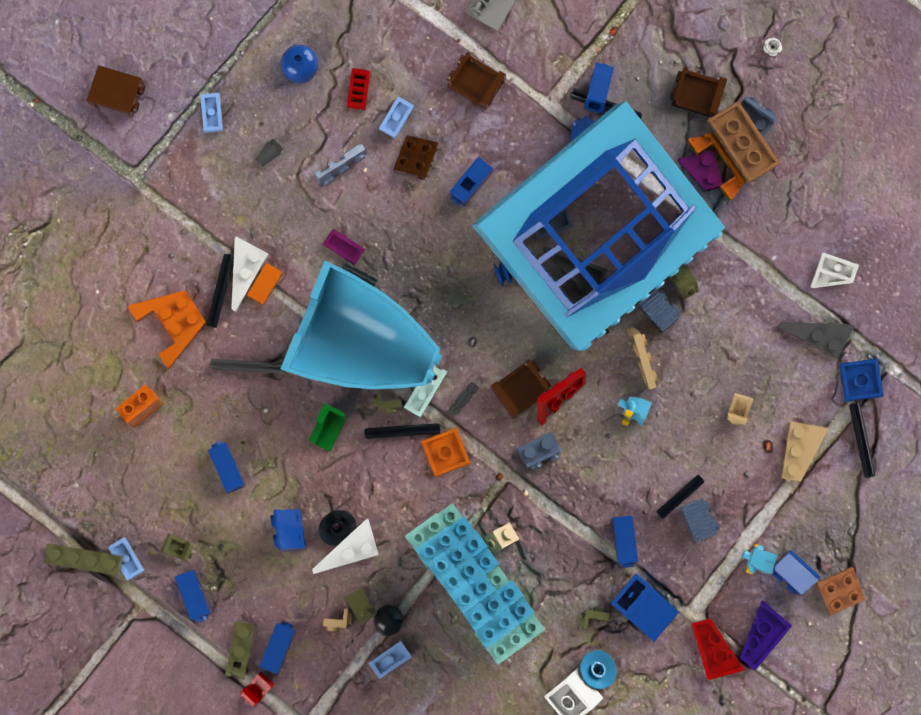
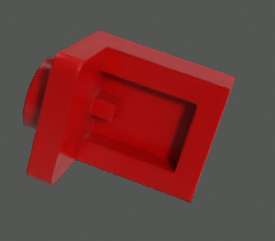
(257, 689)

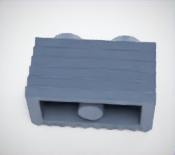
(659, 310)
(699, 520)

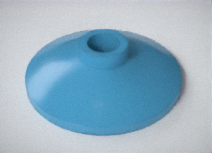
(605, 669)

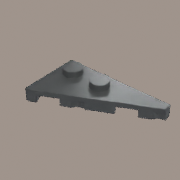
(565, 265)
(825, 337)

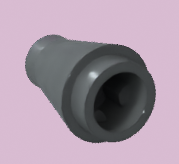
(269, 152)

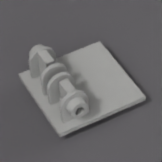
(490, 11)

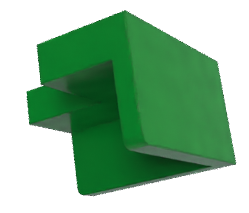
(327, 427)

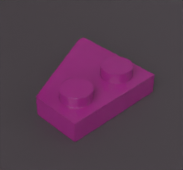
(703, 169)

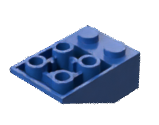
(289, 530)
(644, 607)

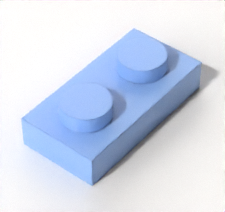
(211, 112)
(396, 117)
(130, 565)
(390, 660)

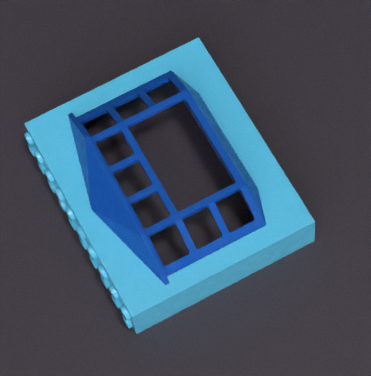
(557, 186)

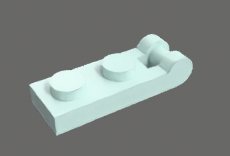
(423, 394)

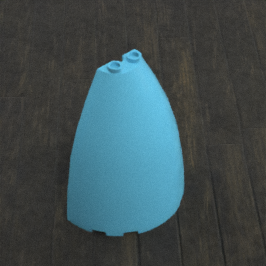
(359, 337)

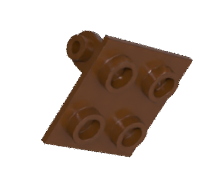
(416, 156)

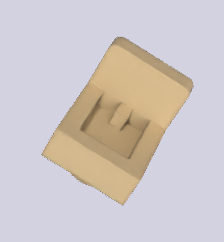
(739, 409)
(501, 538)
(335, 624)

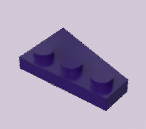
(763, 636)

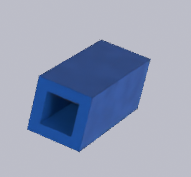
(599, 87)
(470, 182)
(226, 467)
(624, 541)
(193, 596)
(277, 647)

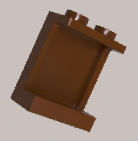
(475, 81)
(116, 91)
(698, 93)
(521, 388)

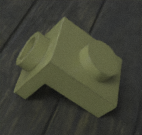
(685, 282)
(390, 406)
(177, 547)
(597, 614)

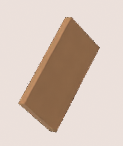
(743, 142)

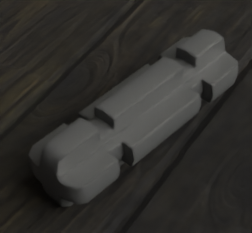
(362, 274)
(463, 399)

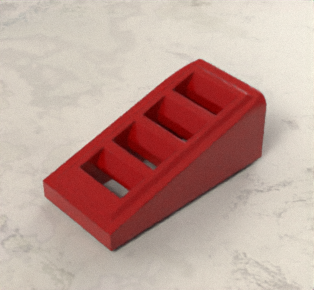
(360, 73)

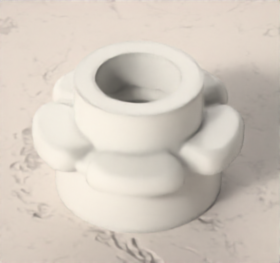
(772, 42)

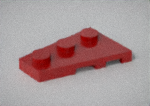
(566, 389)
(715, 653)

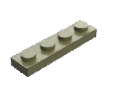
(83, 559)

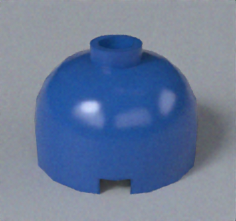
(299, 63)

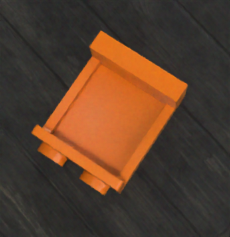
(139, 406)

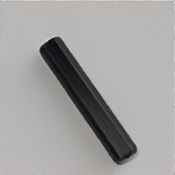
(680, 496)

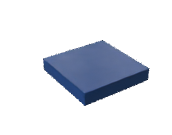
(861, 380)

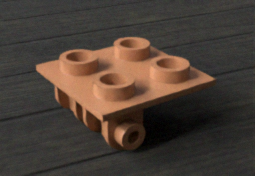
(840, 591)

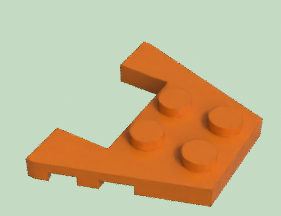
(703, 142)
(179, 318)

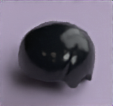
(388, 620)

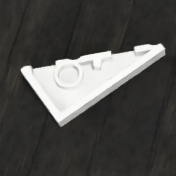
(247, 264)
(355, 547)

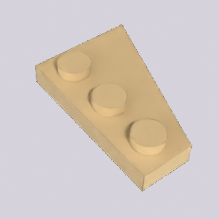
(645, 358)
(800, 449)

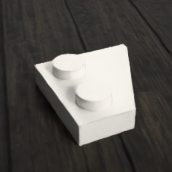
(833, 271)

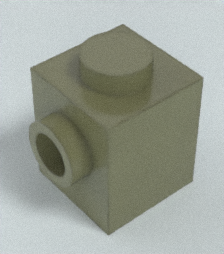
(361, 605)

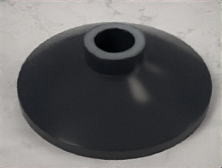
(334, 535)

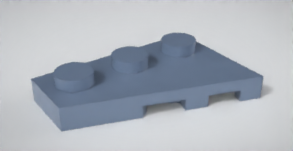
(333, 169)

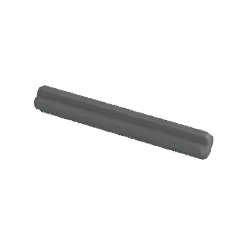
(246, 366)

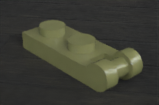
(240, 649)

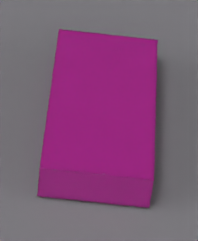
(343, 247)

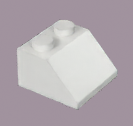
(573, 696)

